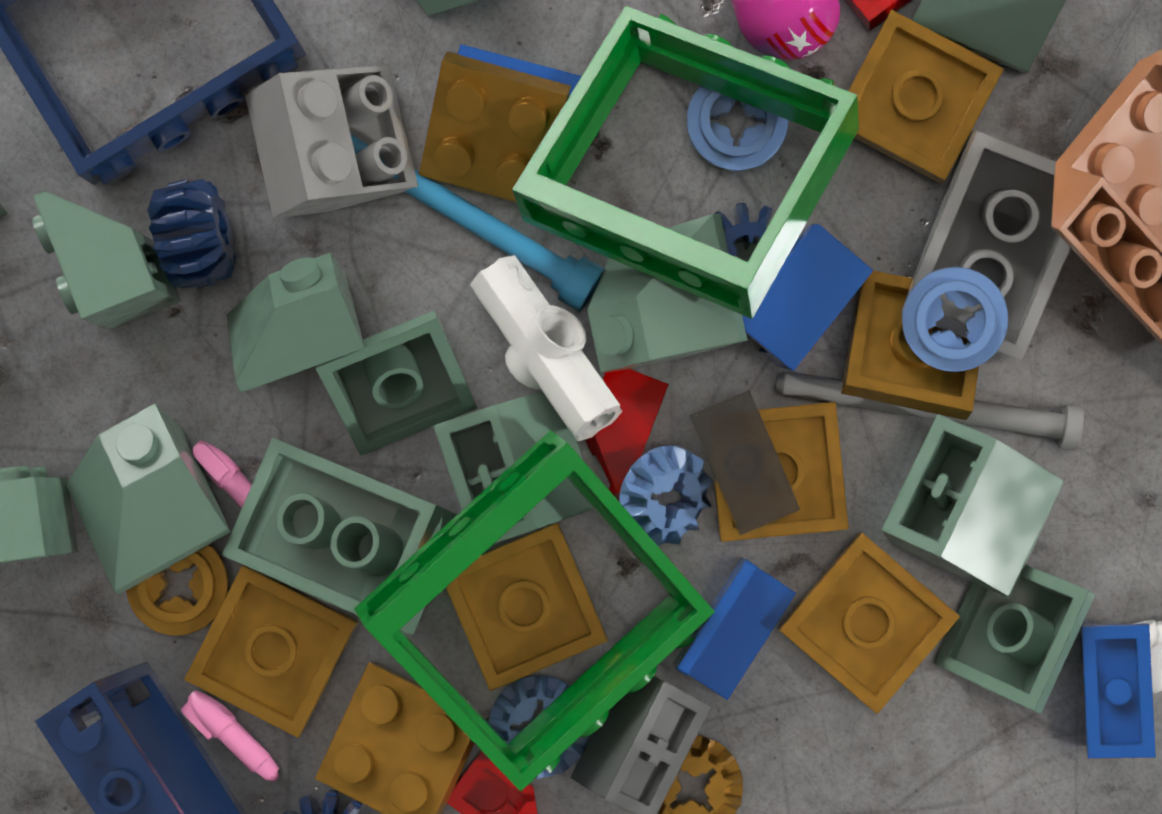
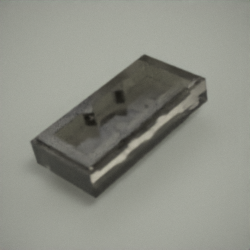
(744, 462)

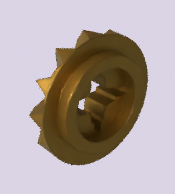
(179, 614)
(722, 788)

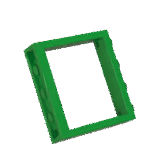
(647, 246)
(471, 533)

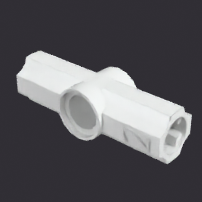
(546, 348)

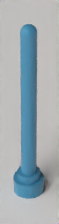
(570, 277)

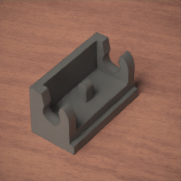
(641, 747)

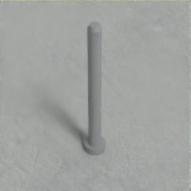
(1064, 426)

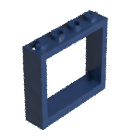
(162, 129)
(135, 755)

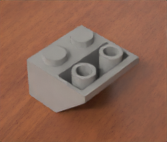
(307, 145)

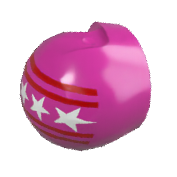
(787, 26)

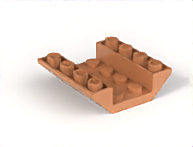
(1112, 193)

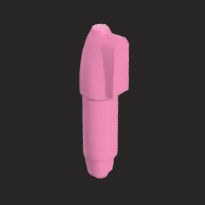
(222, 471)
(218, 722)

